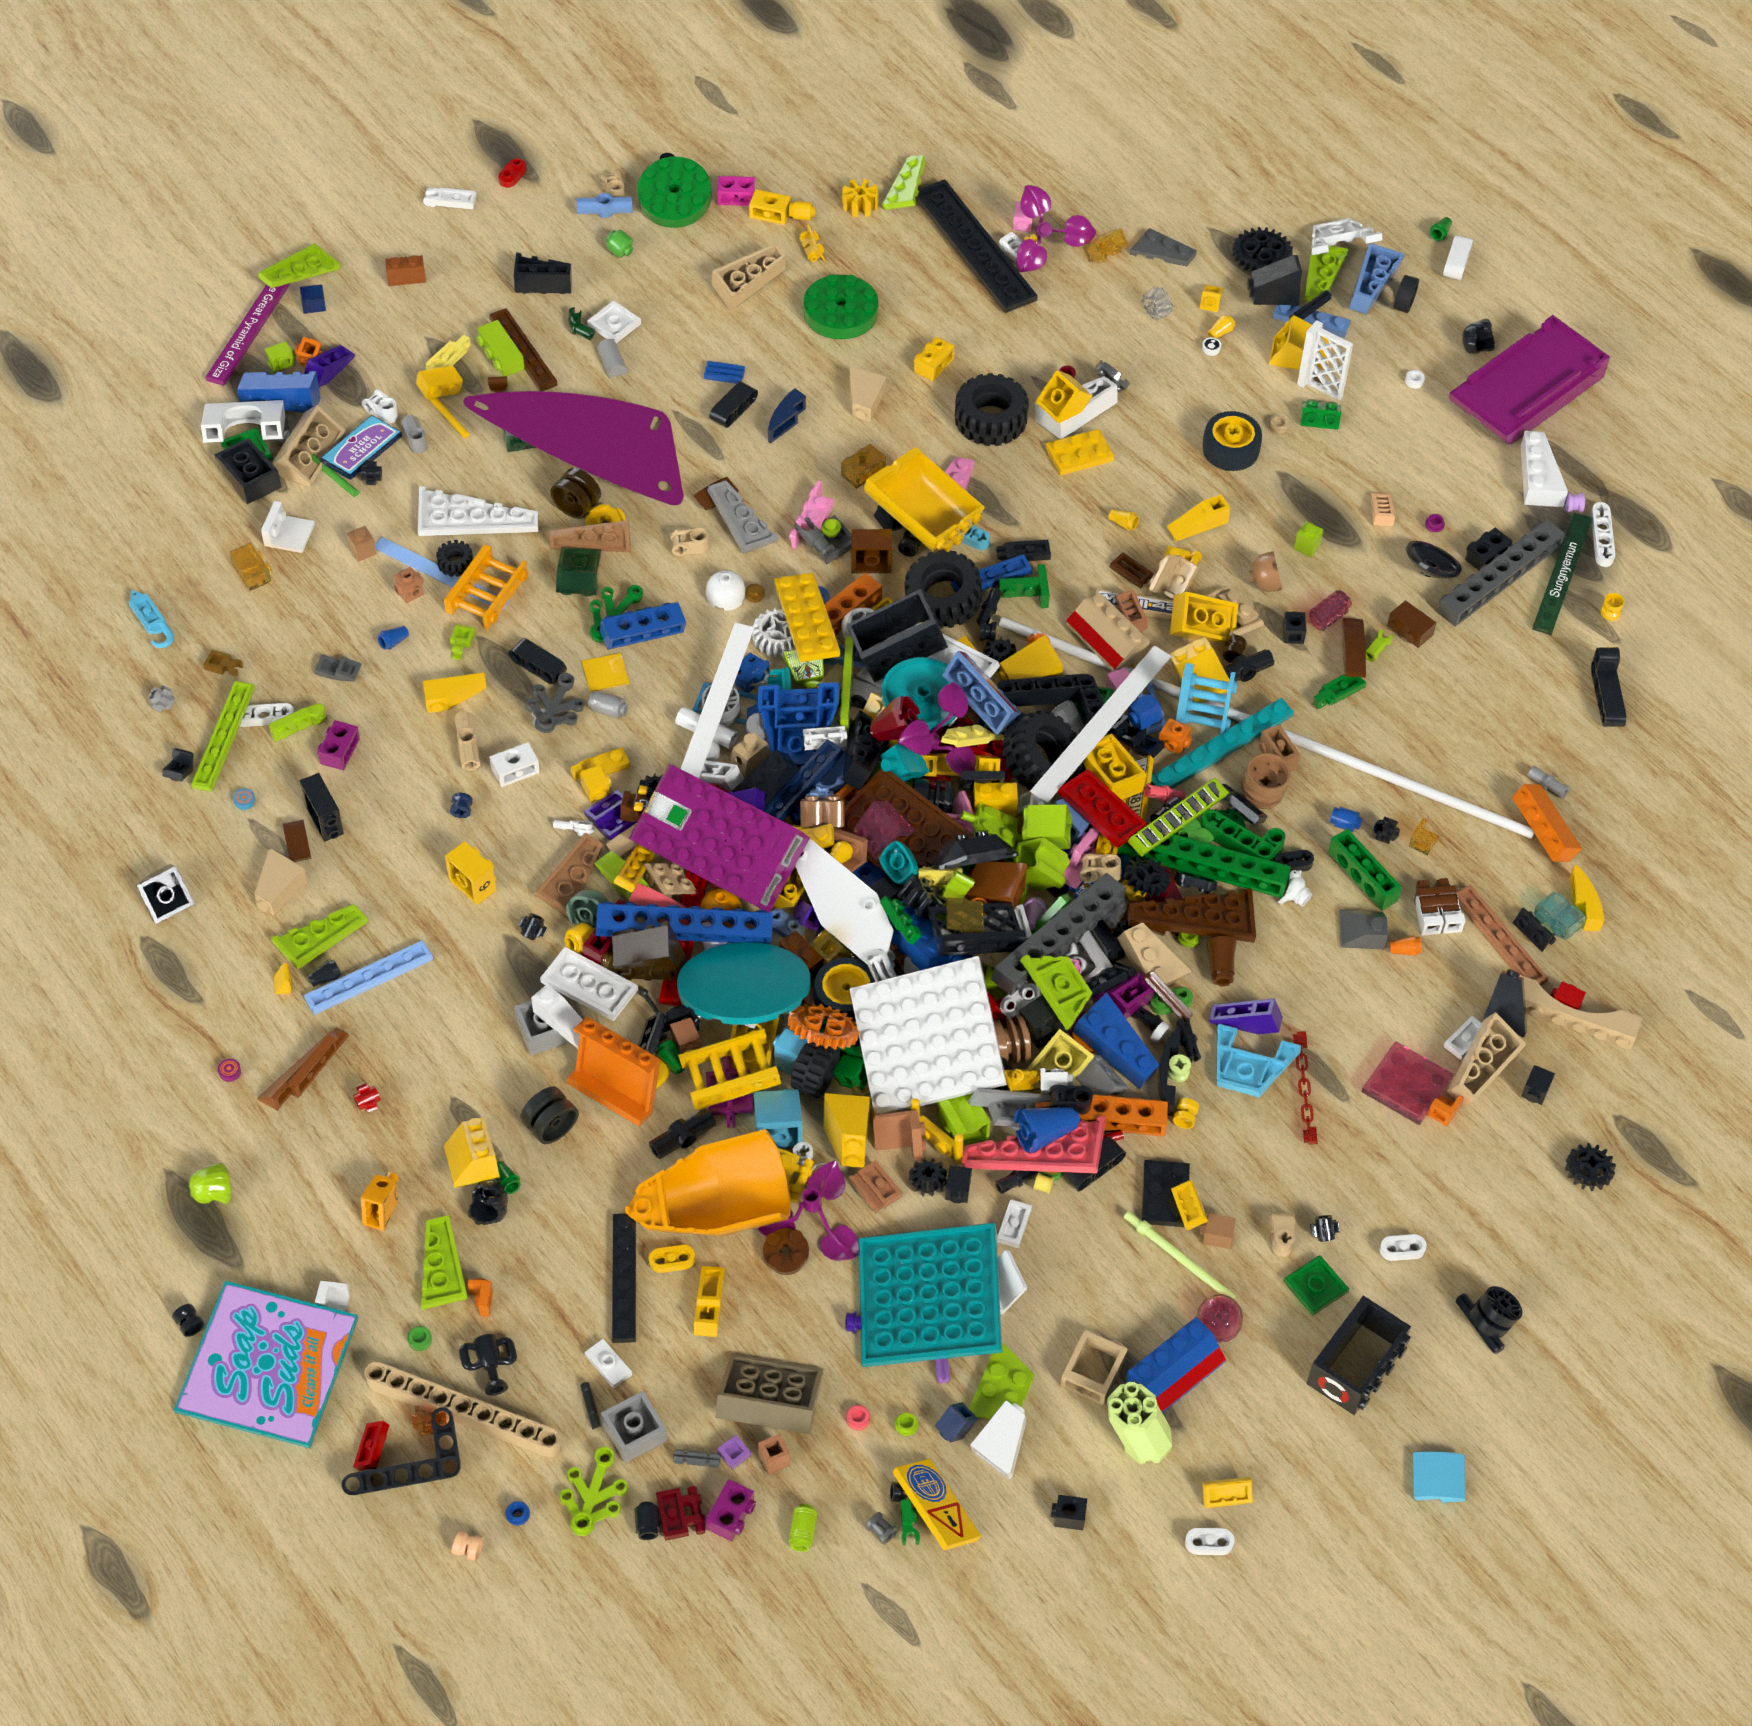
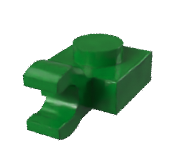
(908, 1516)

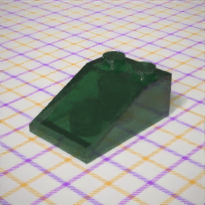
(578, 571)

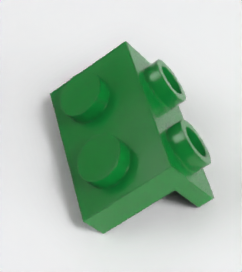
(1320, 415)

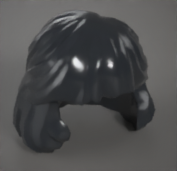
(1478, 337)
(488, 1203)

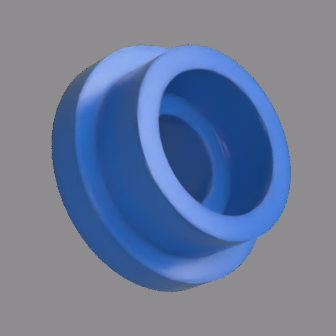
(517, 1507)

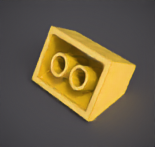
(471, 1153)

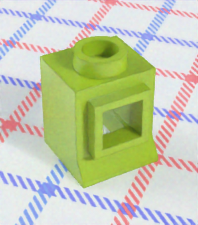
(280, 356)

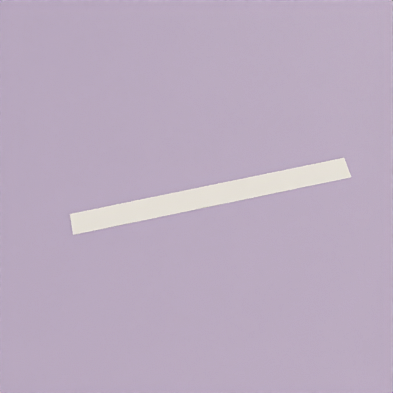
(717, 699)
(1100, 724)

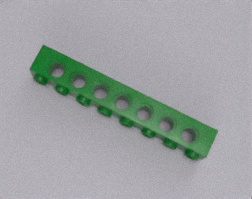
(1217, 864)

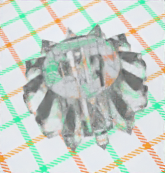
(1157, 303)

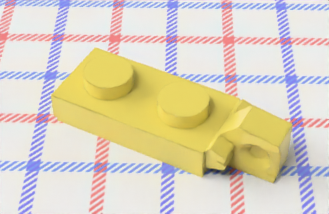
(449, 354)

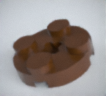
(785, 1238)

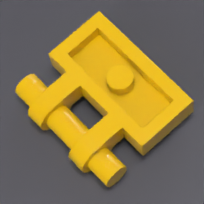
(791, 1166)

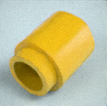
(802, 210)

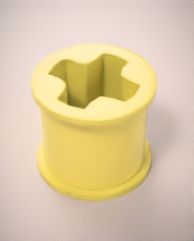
(1043, 1183)

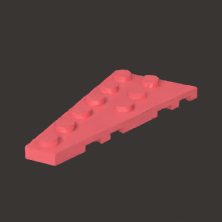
(1074, 1152)

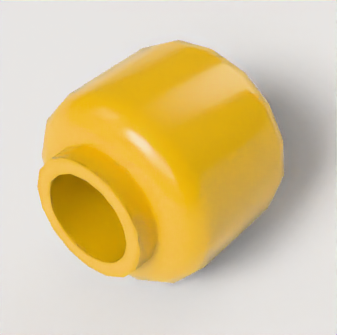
(577, 936)

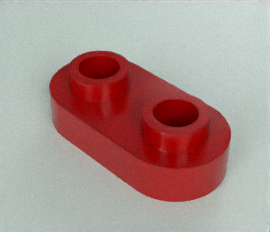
(512, 173)

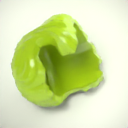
(211, 1184)

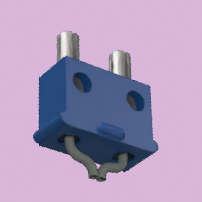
(752, 673)

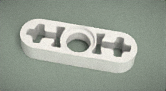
(279, 708)

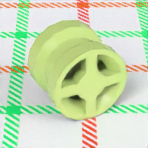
(1174, 1072)

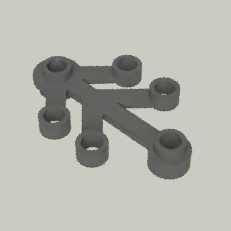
(545, 722)

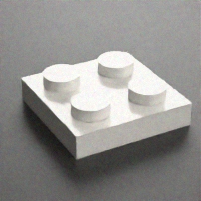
(614, 322)

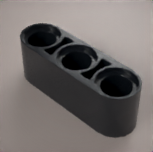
(733, 404)
(537, 661)
(1110, 1156)

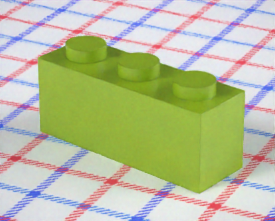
(500, 348)

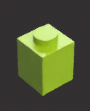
(1308, 539)

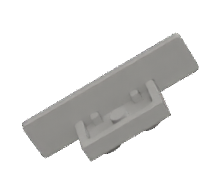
(1004, 1103)

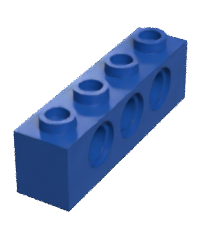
(634, 633)

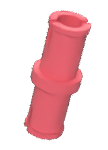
(1162, 793)

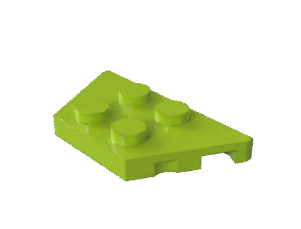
(1060, 985)
(1003, 1380)

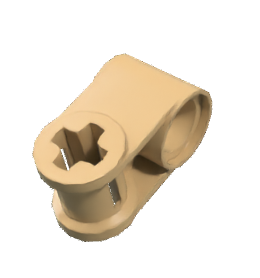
(612, 184)
(691, 540)
(1099, 866)
(1282, 1233)

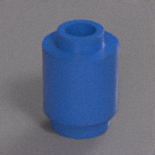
(1345, 818)

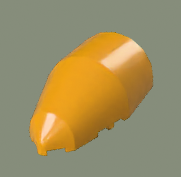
(717, 1189)

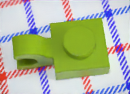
(460, 638)

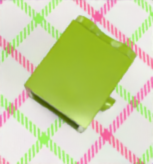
(1050, 822)
(1044, 862)
(960, 1118)

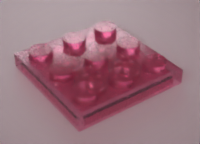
(1407, 1082)

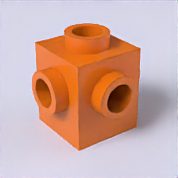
(305, 348)
(1175, 736)

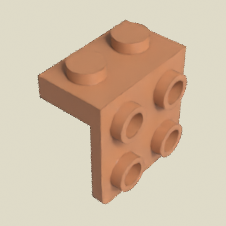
(900, 1131)

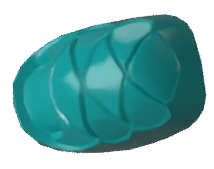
(898, 862)

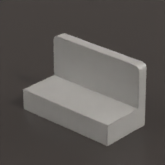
(1101, 1078)

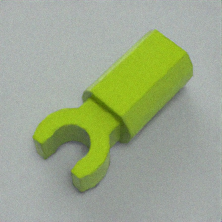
(1377, 646)

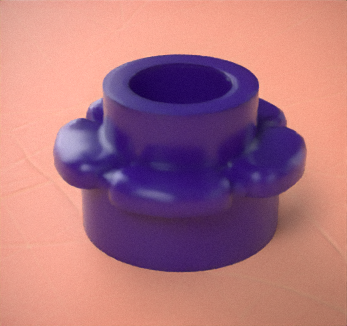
(852, 1322)

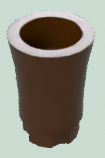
(1222, 959)

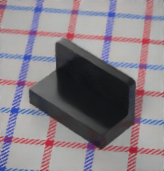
(1108, 942)

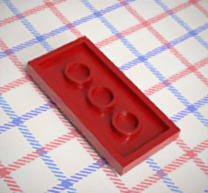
(1102, 808)

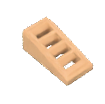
(1382, 516)

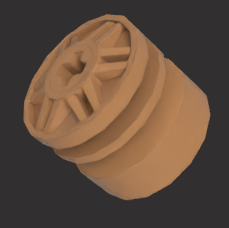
(1265, 780)
(1013, 1038)

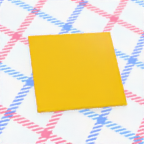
(605, 672)

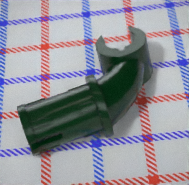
(577, 327)

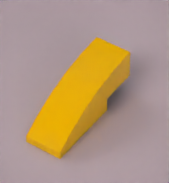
(1586, 899)
(709, 1301)

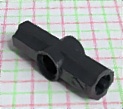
(1248, 666)
(682, 1133)

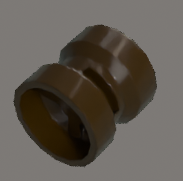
(1234, 647)

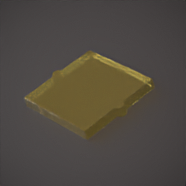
(964, 915)

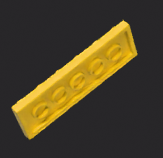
(806, 617)

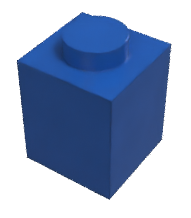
(1144, 712)

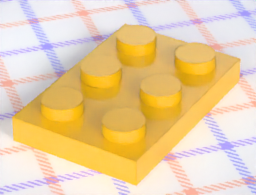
(1079, 452)

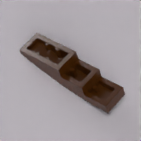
(1354, 647)

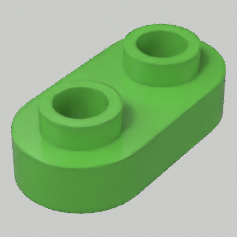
(1162, 1008)

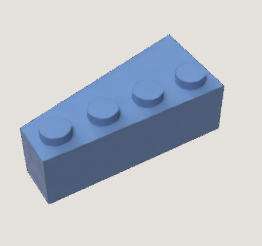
(1375, 274)

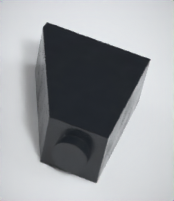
(1509, 1001)

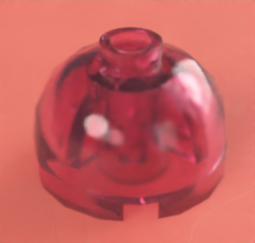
(1221, 1316)

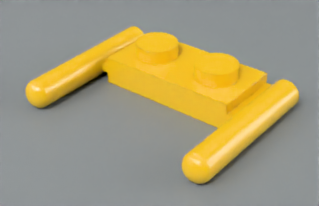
(942, 1142)

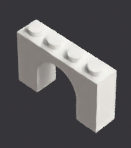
(221, 416)

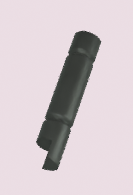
(590, 1405)

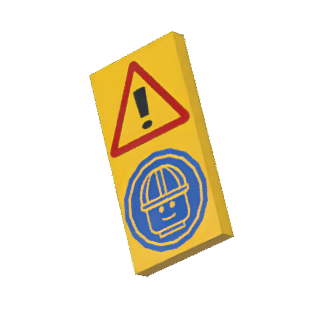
(936, 1504)

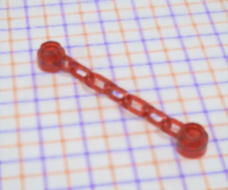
(1310, 1133)

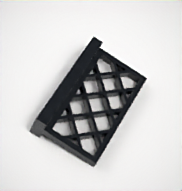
(981, 942)

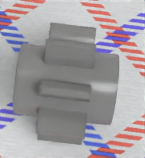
(161, 698)

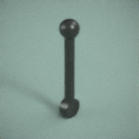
(644, 993)

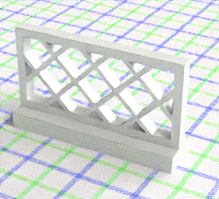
(1312, 356)

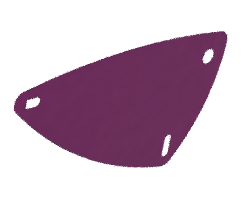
(592, 434)

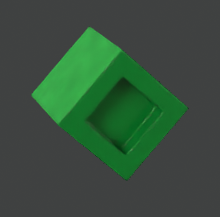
(851, 1072)

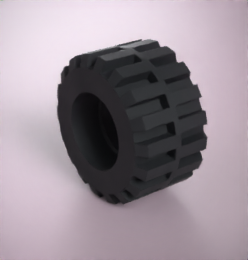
(814, 1069)

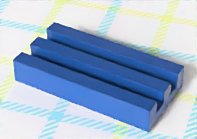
(725, 371)

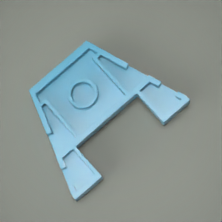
(1249, 1071)

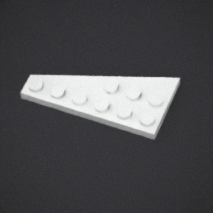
(468, 515)

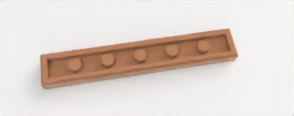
(1499, 935)

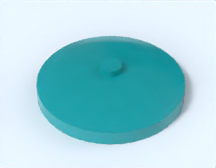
(922, 681)

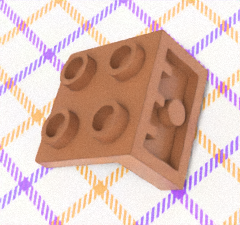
(859, 847)

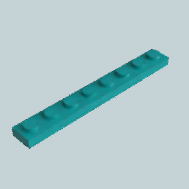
(1222, 745)

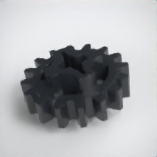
(1147, 876)
(1588, 1168)

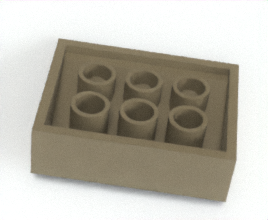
(769, 1393)

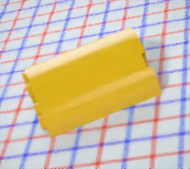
(925, 500)

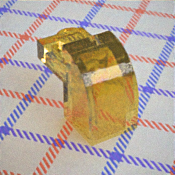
(829, 946)

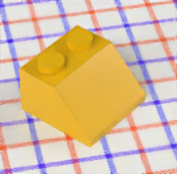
(1063, 397)

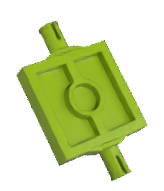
(995, 822)

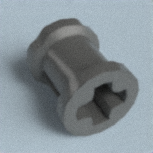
(887, 1531)

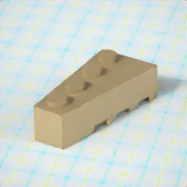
(748, 274)
(1485, 1059)

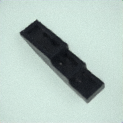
(1136, 738)

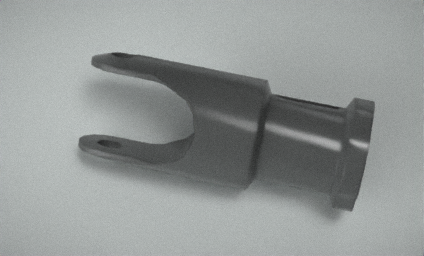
(815, 539)

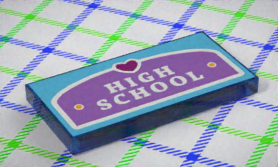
(361, 445)

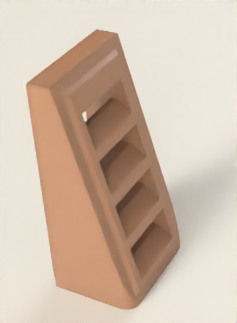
(1140, 620)

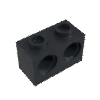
(1487, 548)

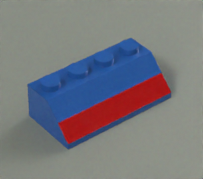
(1178, 1364)

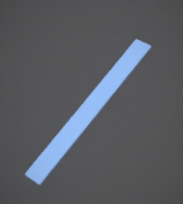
(423, 565)

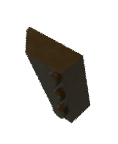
(648, 953)

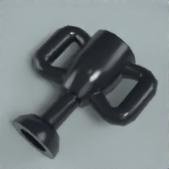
(489, 1358)

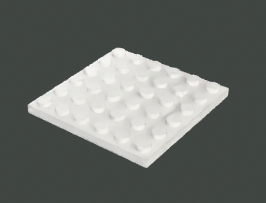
(927, 1036)

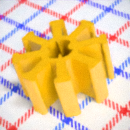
(860, 197)

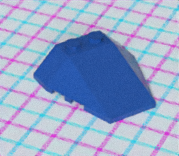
(790, 711)

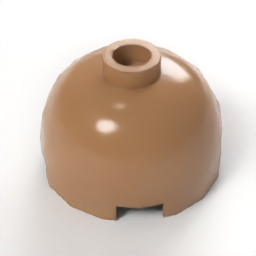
(1266, 573)

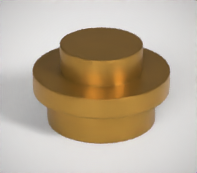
(754, 593)

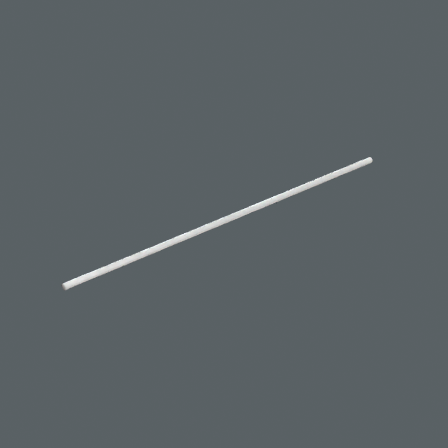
(1300, 740)

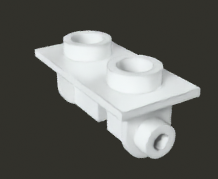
(816, 737)

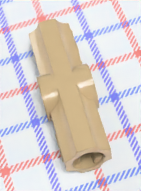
(467, 741)

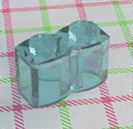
(1559, 915)

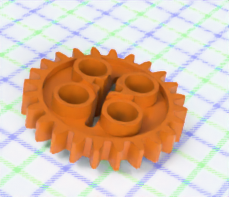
(807, 1023)

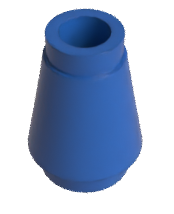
(390, 638)

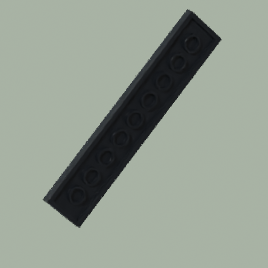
(975, 246)

